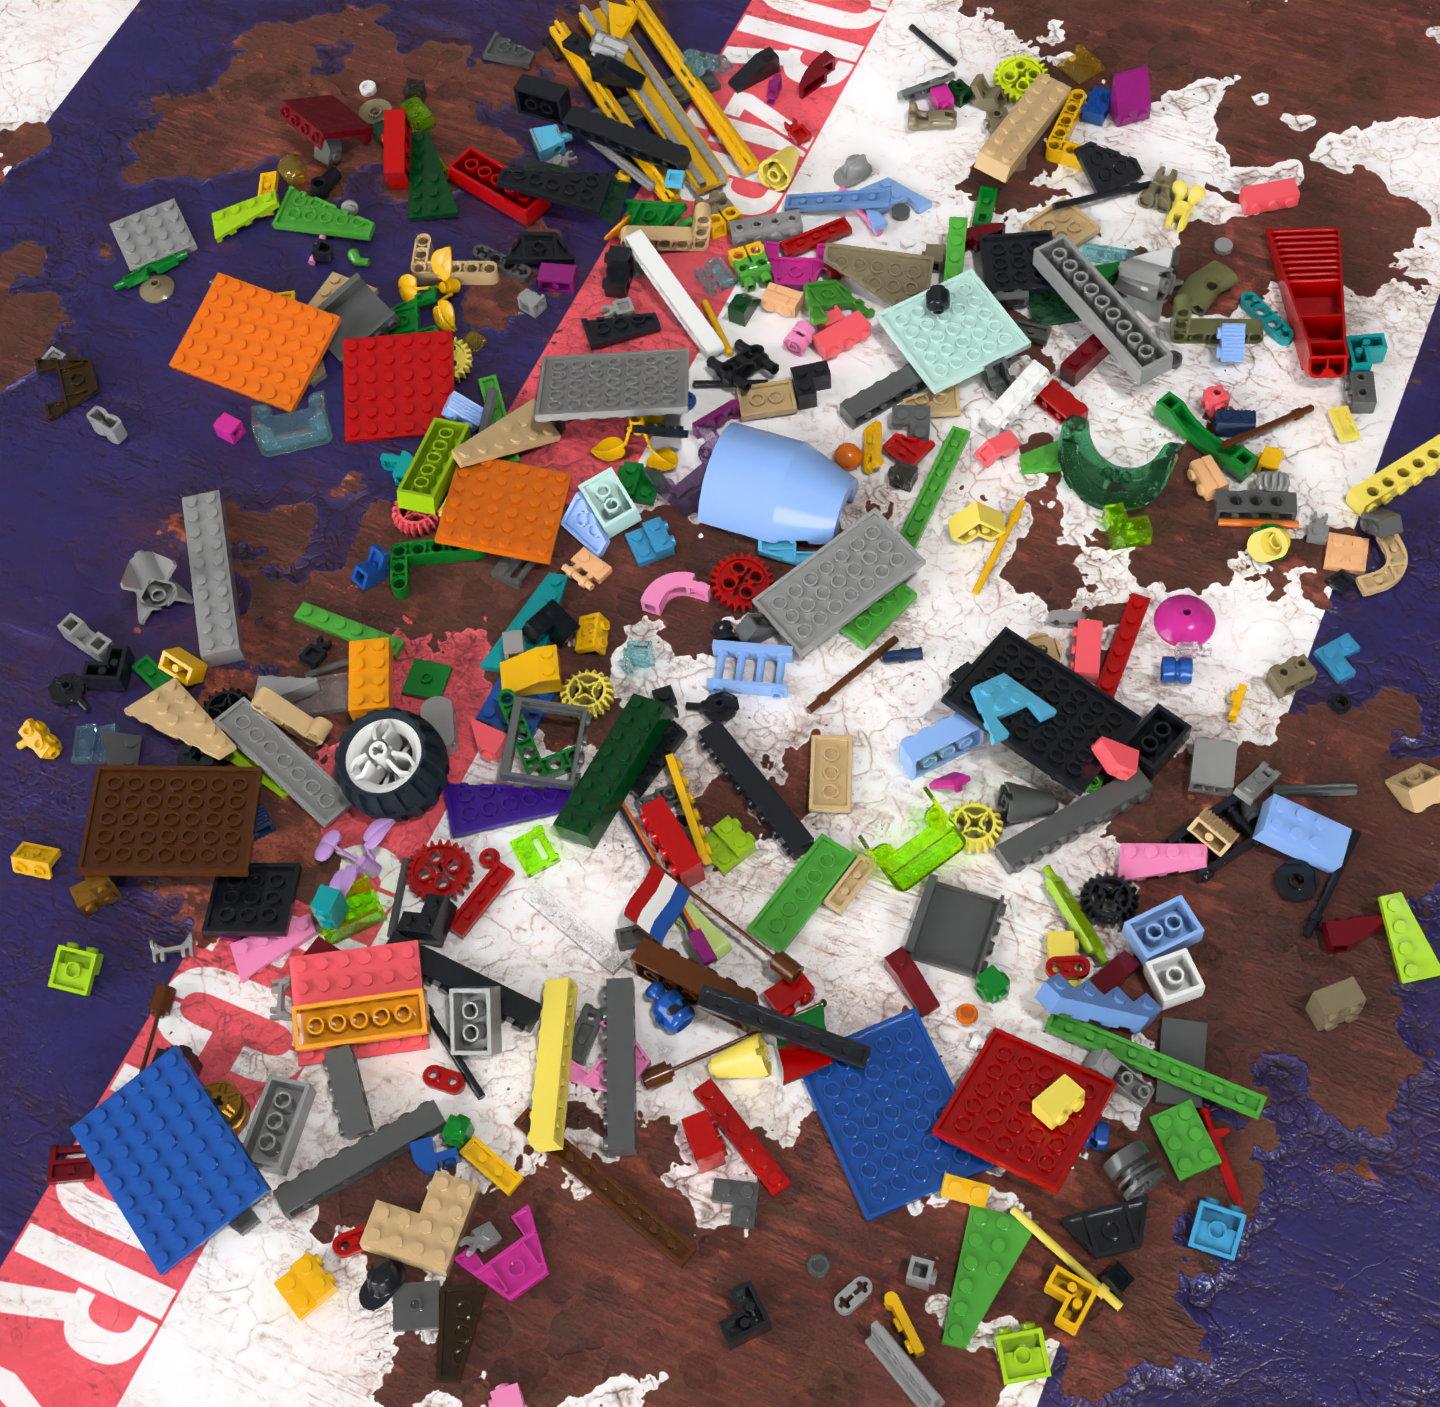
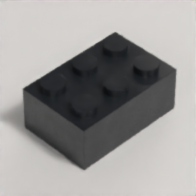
(542, 99)
(1158, 739)

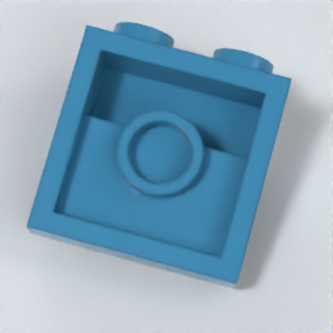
(651, 542)
(1217, 1228)

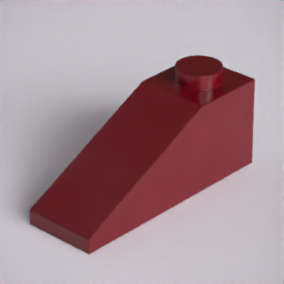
(911, 981)

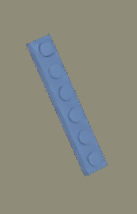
(839, 200)

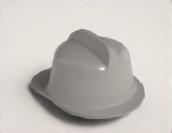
(853, 171)

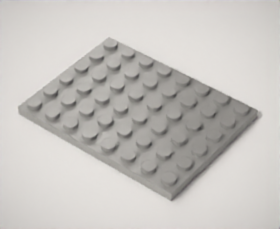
(613, 385)

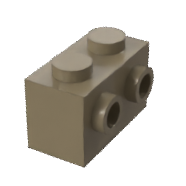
(1291, 675)

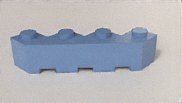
(1089, 1003)

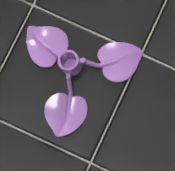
(366, 865)

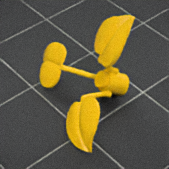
(442, 265)
(613, 447)

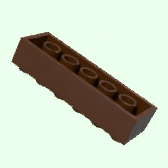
(685, 975)

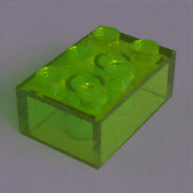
(363, 912)

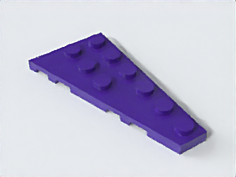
(494, 806)

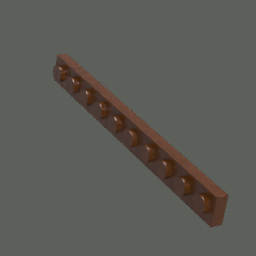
(617, 1198)

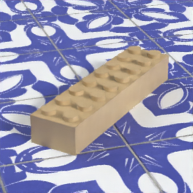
(1022, 127)

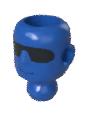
(670, 1008)

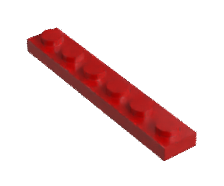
(1123, 644)
(742, 1138)

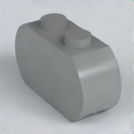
(443, 717)

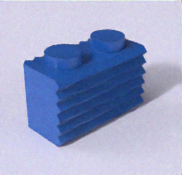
(1097, 106)

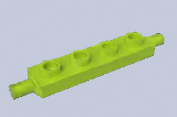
(1075, 916)

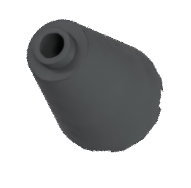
(1024, 803)

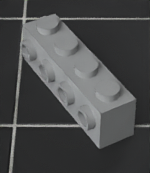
(767, 228)

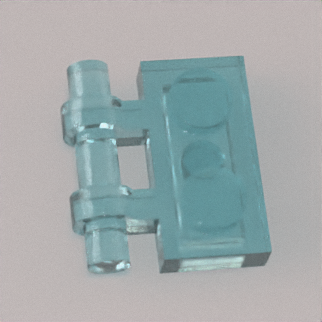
(720, 273)

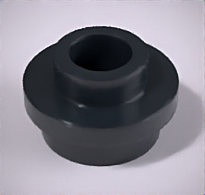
(1343, 699)

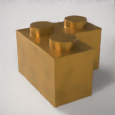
(95, 893)

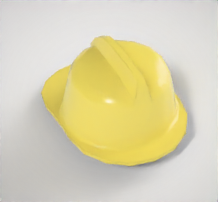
(1269, 544)

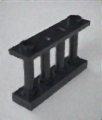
(1225, 807)

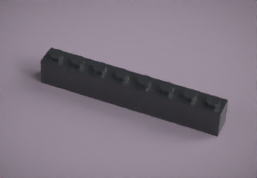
(626, 139)
(756, 790)
(447, 974)

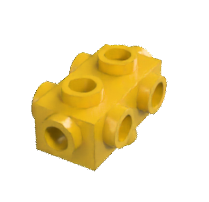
(38, 737)

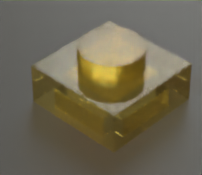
(474, 340)

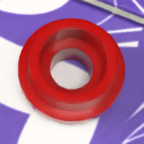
(488, 863)

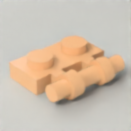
(590, 565)

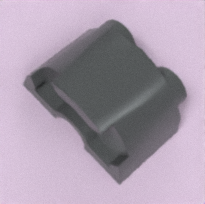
(998, 377)

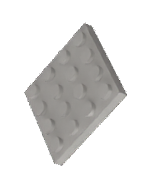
(153, 234)

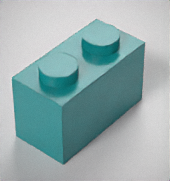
(329, 907)

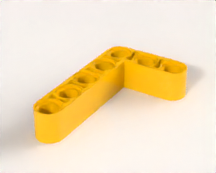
(1058, 147)

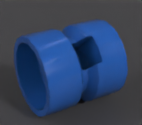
(1180, 670)
(1099, 1137)

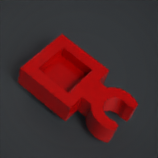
(797, 134)

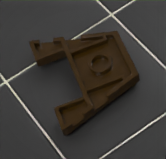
(76, 380)

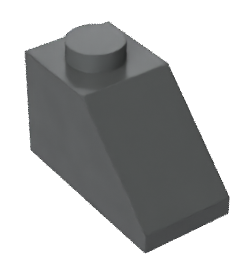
(330, 152)
(754, 629)

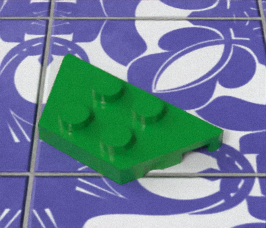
(653, 212)

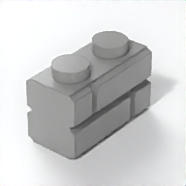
(608, 45)

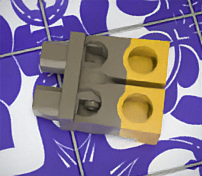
(721, 213)

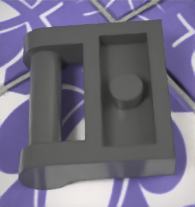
(508, 567)

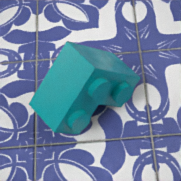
(1365, 350)

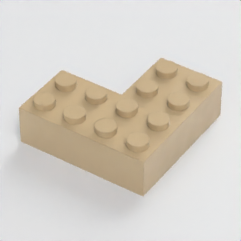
(424, 1238)

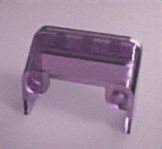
(686, 493)

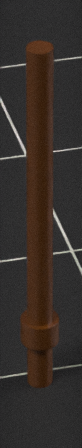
(1295, 415)
(824, 697)

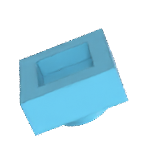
(675, 179)

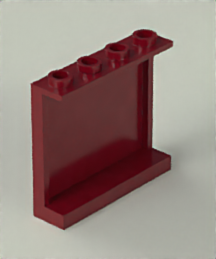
(324, 119)

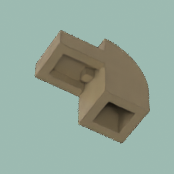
(987, 97)

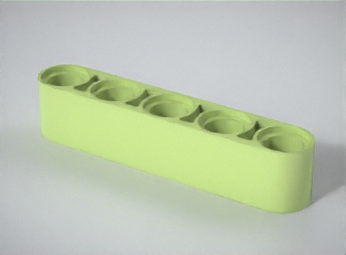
(715, 938)

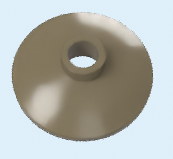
(373, 110)
(157, 289)

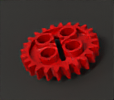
(725, 574)
(450, 857)

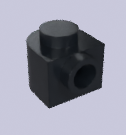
(322, 251)

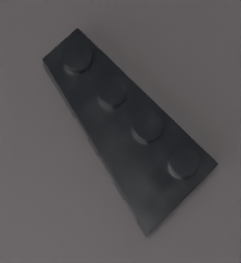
(670, 742)

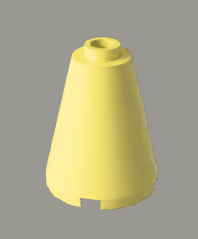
(779, 168)
(742, 1060)

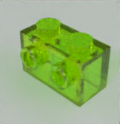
(418, 114)

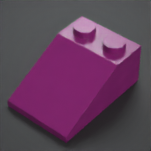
(1130, 96)

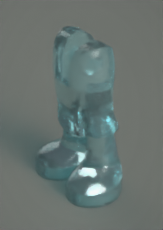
(703, 61)

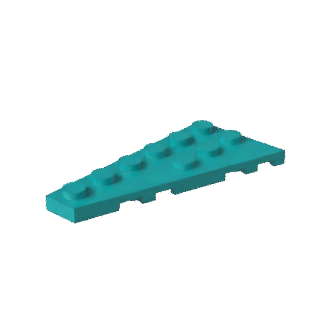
(551, 588)

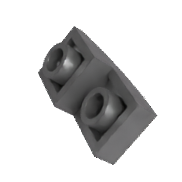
(668, 792)

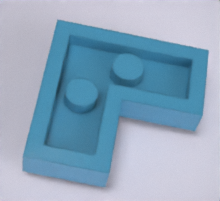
(1334, 655)

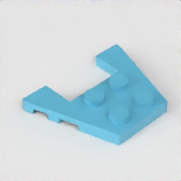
(783, 552)
(1003, 697)

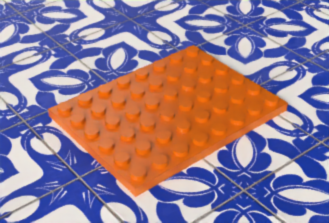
(255, 342)

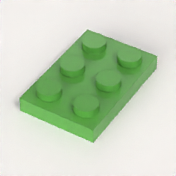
(1185, 1140)

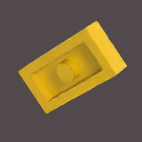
(964, 1190)

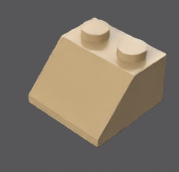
(1416, 787)

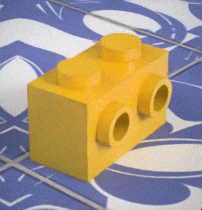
(182, 666)

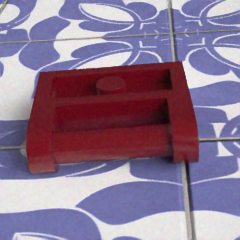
(68, 1170)

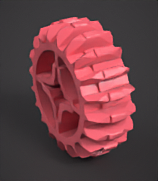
(414, 521)

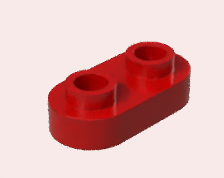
(1067, 966)
(443, 1079)
(350, 1237)

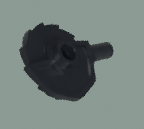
(69, 690)
(716, 706)

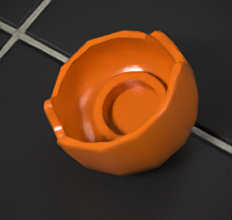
(848, 456)

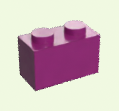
(557, 278)

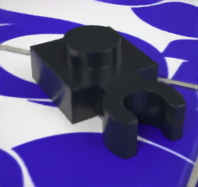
(315, 654)
(666, 695)

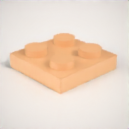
(1346, 553)

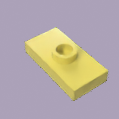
(1344, 424)

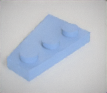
(585, 526)

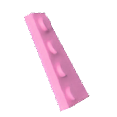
(1146, 860)
(257, 952)

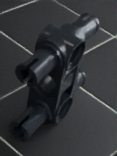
(742, 365)

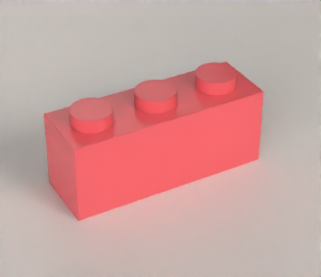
(1269, 196)
(842, 335)
(1087, 649)

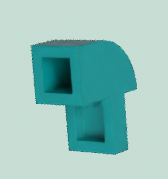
(397, 464)

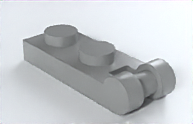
(1257, 783)

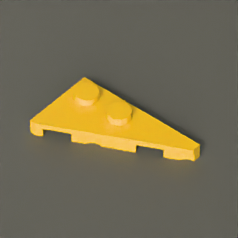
(621, 19)

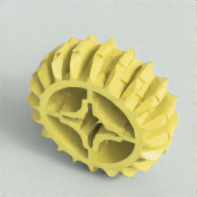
(589, 688)
(977, 837)

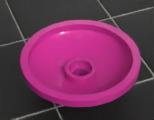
(1176, 627)

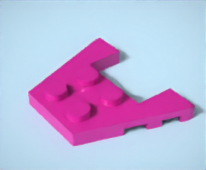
(794, 271)
(514, 1268)

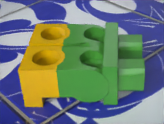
(751, 267)

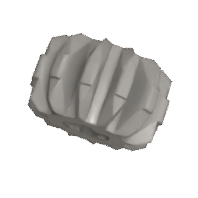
(1272, 481)

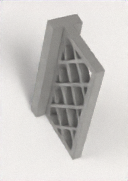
(902, 1368)

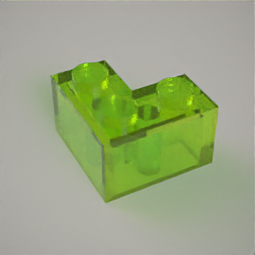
(1125, 531)

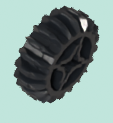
(222, 701)
(1117, 913)

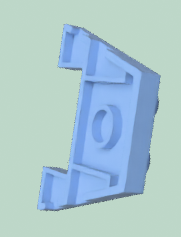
(900, 194)

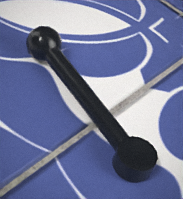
(545, 42)

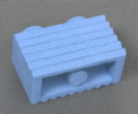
(1231, 342)
(462, 410)

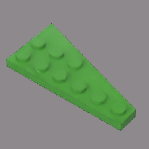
(986, 1259)

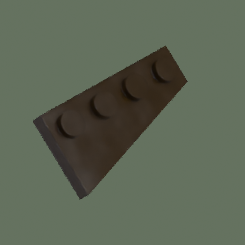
(457, 1326)

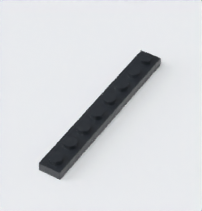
(783, 1027)

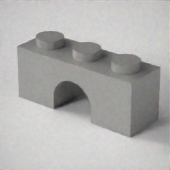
(80, 635)

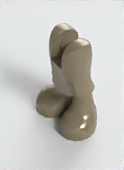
(930, 119)
(1163, 187)

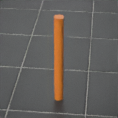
(1256, 522)

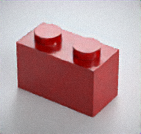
(787, 997)

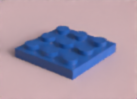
(492, 715)

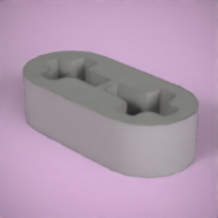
(1065, 618)
(856, 1300)

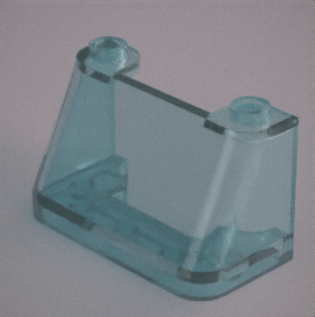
(293, 430)

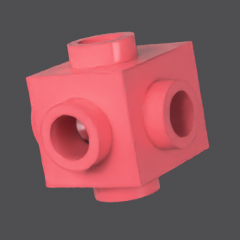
(1214, 398)

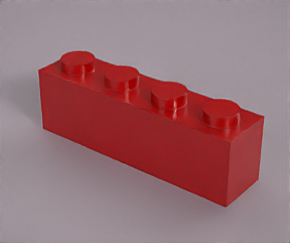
(1060, 402)

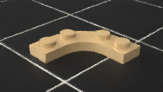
(1391, 572)

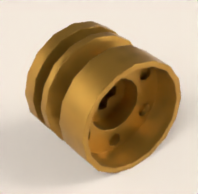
(231, 1103)

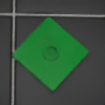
(426, 679)

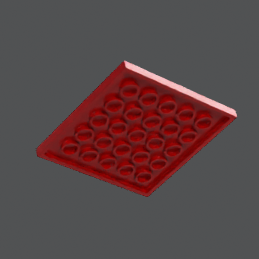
(396, 384)
(995, 1115)

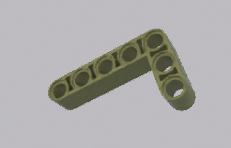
(1203, 330)

